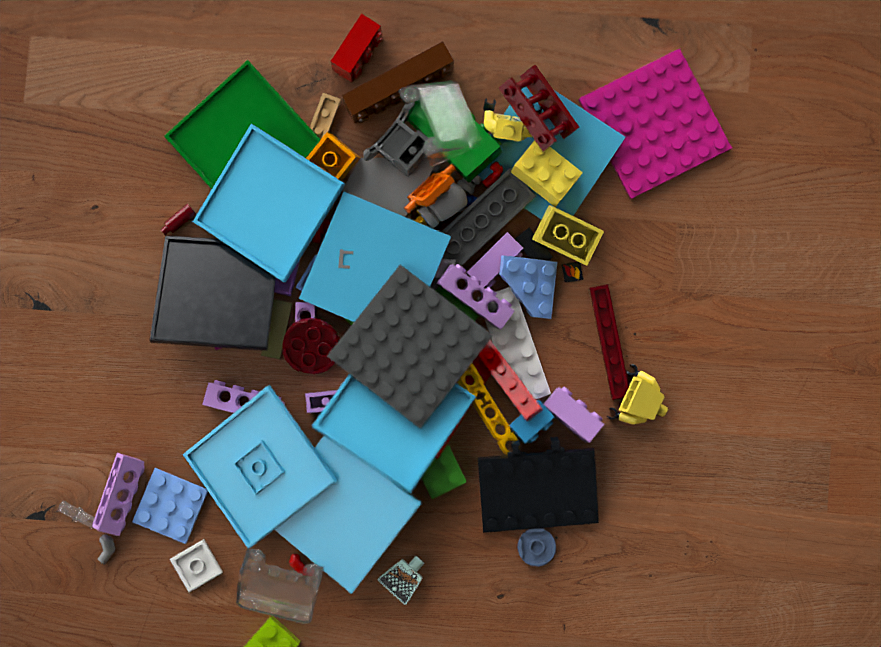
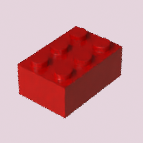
(357, 48)

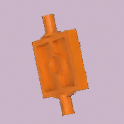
(430, 189)

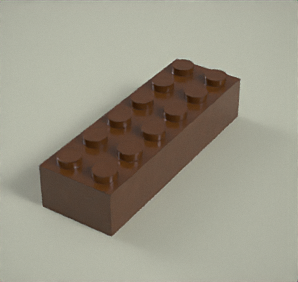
(383, 89)

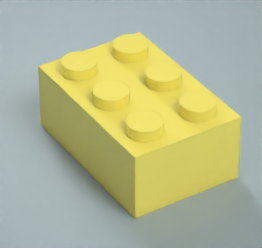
(546, 173)
(568, 235)

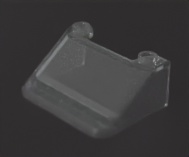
(448, 117)

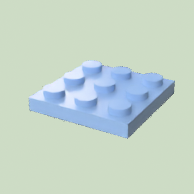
(170, 505)

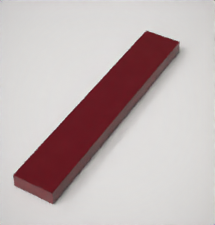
(609, 341)

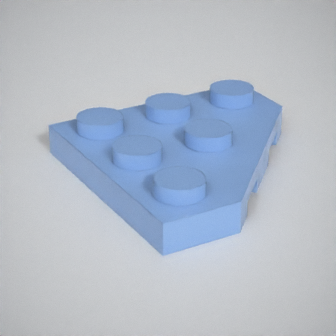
(531, 283)

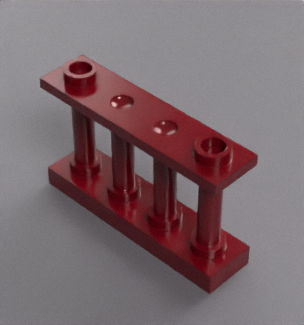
(547, 99)

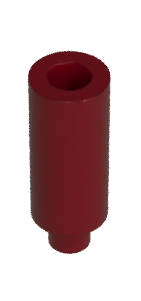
(178, 219)

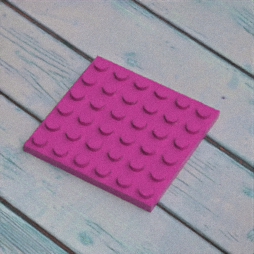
(663, 123)

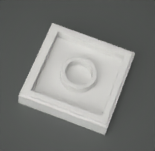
(196, 565)

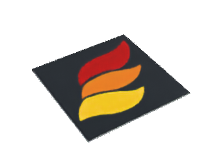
(572, 272)

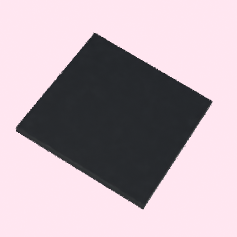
(211, 297)

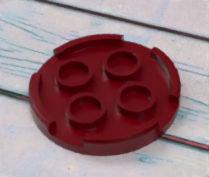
(309, 344)

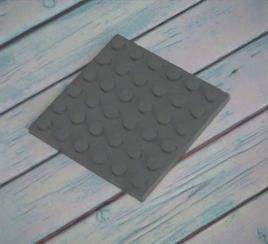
(410, 346)

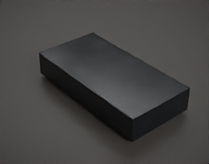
(532, 248)

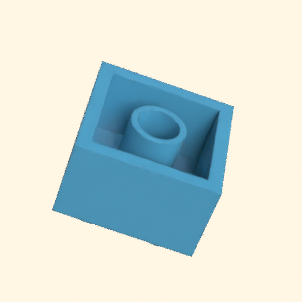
(528, 430)

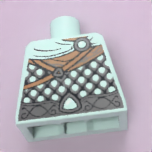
(402, 578)

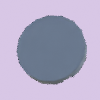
(536, 547)

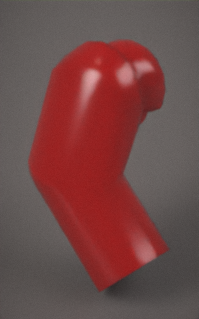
(296, 563)

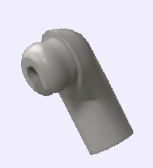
(108, 548)

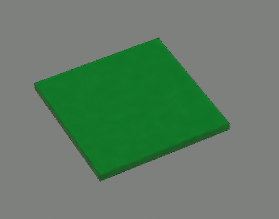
(220, 121)

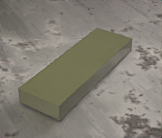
(279, 323)

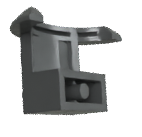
(400, 144)

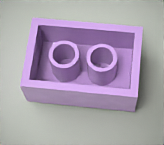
(573, 414)

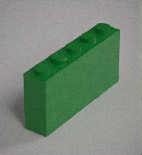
(471, 162)

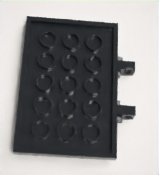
(538, 488)

